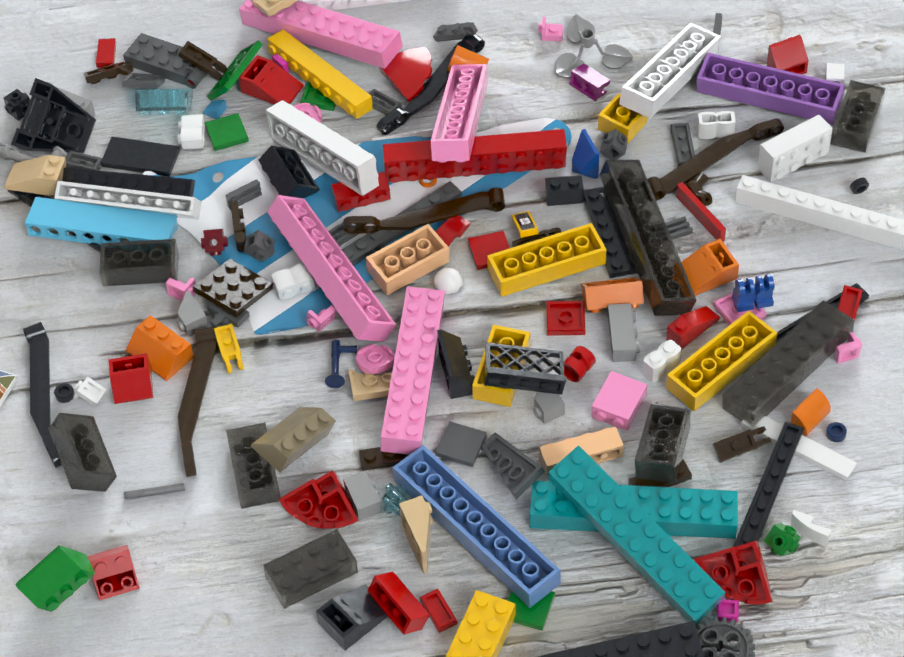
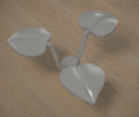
(583, 31)

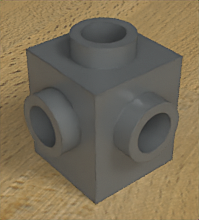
(613, 144)
(259, 246)

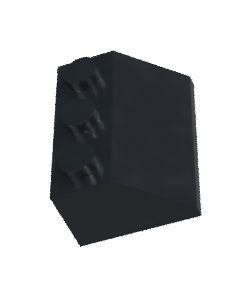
(287, 172)
(455, 365)

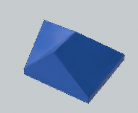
(586, 157)

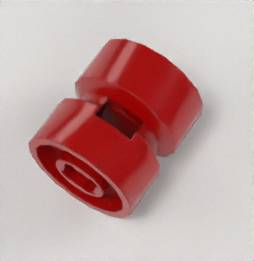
(578, 363)

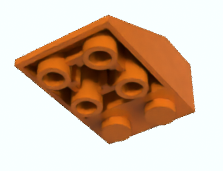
(710, 267)

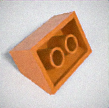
(615, 291)
(163, 346)

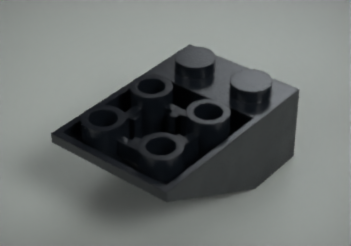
(350, 616)

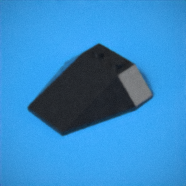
(53, 121)

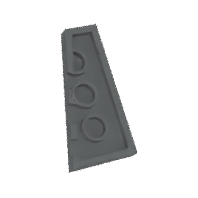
(513, 465)

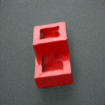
(452, 228)

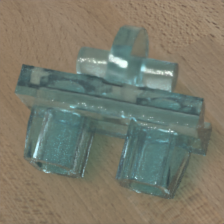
(393, 497)

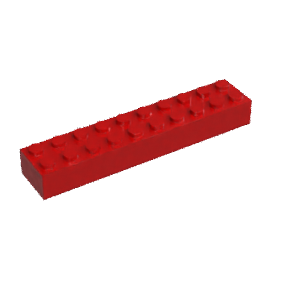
(489, 155)

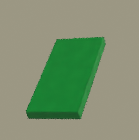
(234, 70)

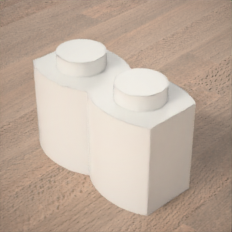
(715, 124)
(192, 132)
(292, 281)
(661, 361)

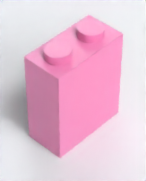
(619, 400)

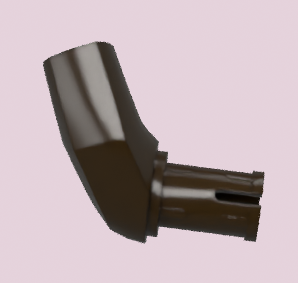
(696, 188)

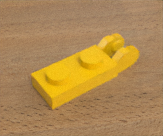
(228, 346)

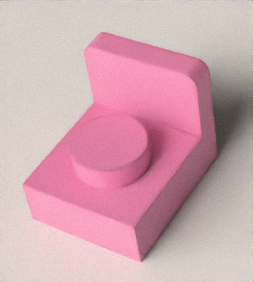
(550, 32)
(178, 289)
(324, 318)
(848, 350)

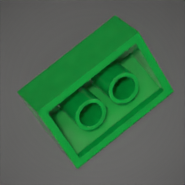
(56, 578)

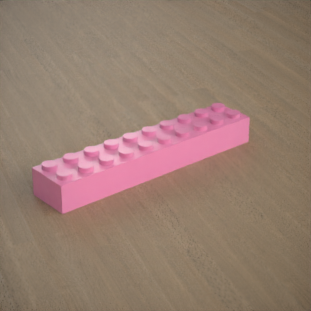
(329, 31)
(459, 113)
(331, 269)
(412, 371)

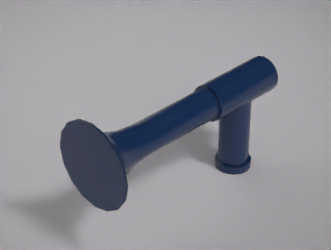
(335, 380)

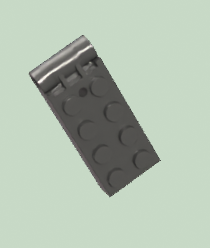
(162, 59)

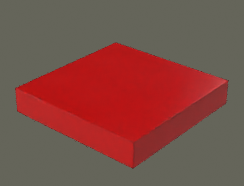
(487, 245)
(565, 318)

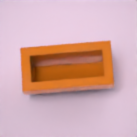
(464, 56)
(811, 411)

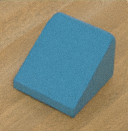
(215, 109)

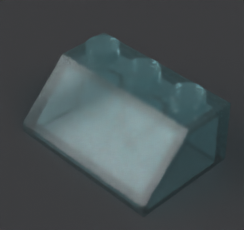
(163, 100)

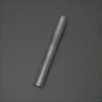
(154, 491)

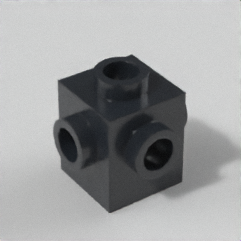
(16, 104)

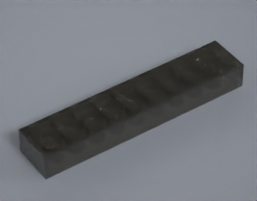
(647, 238)

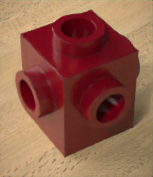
(218, 235)

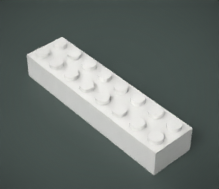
(669, 70)
(323, 147)

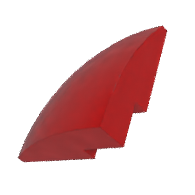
(409, 71)
(321, 503)
(739, 573)

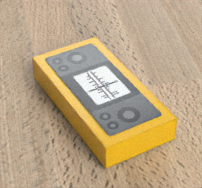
(525, 224)

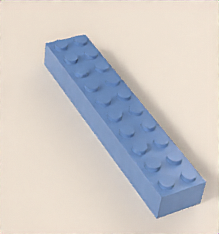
(478, 526)

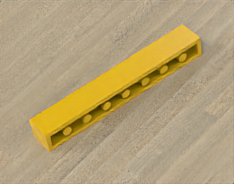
(320, 74)

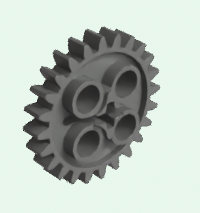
(723, 633)

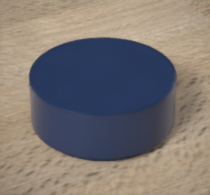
(836, 432)

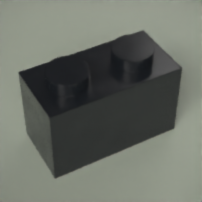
(564, 190)

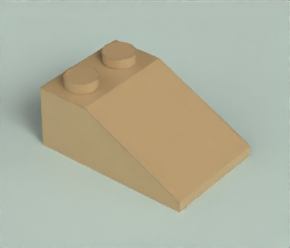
(37, 175)
(417, 523)

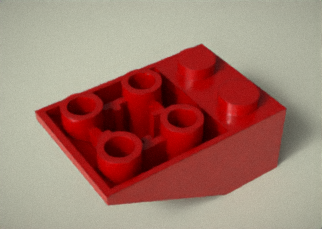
(269, 82)

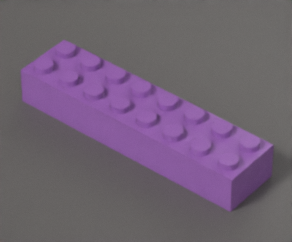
(770, 88)

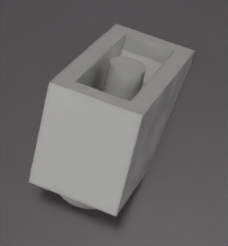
(190, 315)
(548, 406)

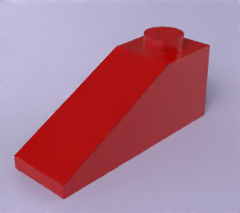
(691, 325)

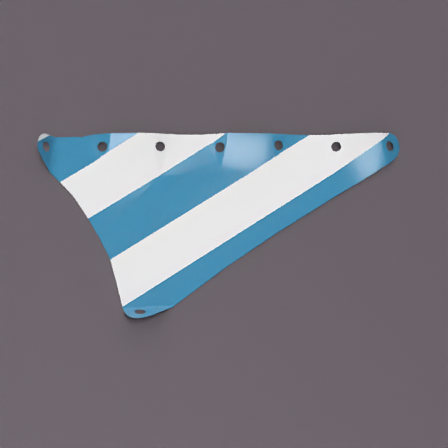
(286, 314)

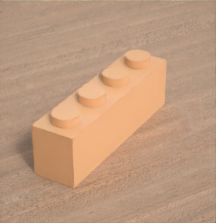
(599, 445)

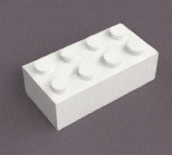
(794, 148)

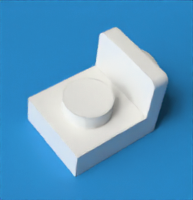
(89, 391)

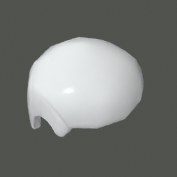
(448, 280)

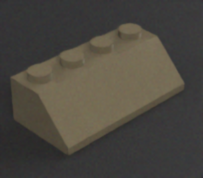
(294, 436)

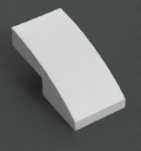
(815, 533)

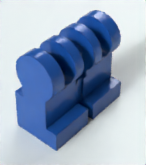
(747, 292)

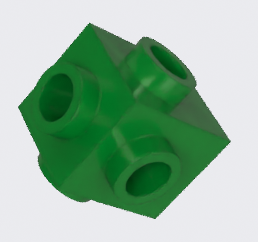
(783, 539)

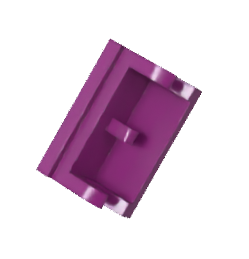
(589, 82)

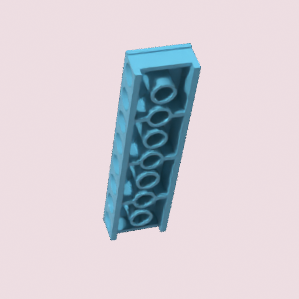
(97, 221)

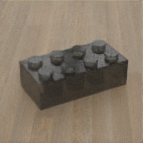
(857, 116)
(138, 262)
(662, 443)
(82, 452)
(253, 474)
(310, 568)

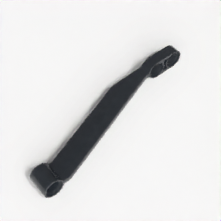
(431, 88)
(40, 386)

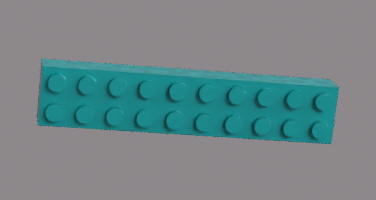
(674, 509)
(636, 535)

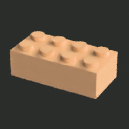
(407, 259)

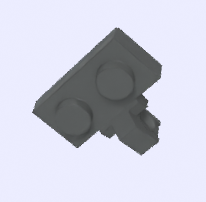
(223, 317)

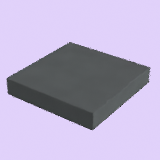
(145, 81)
(461, 444)

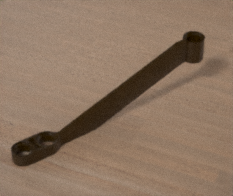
(711, 155)
(492, 199)
(194, 393)

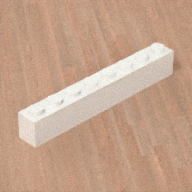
(130, 199)

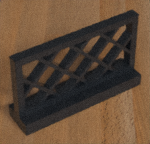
(523, 378)

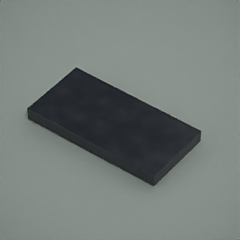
(140, 156)

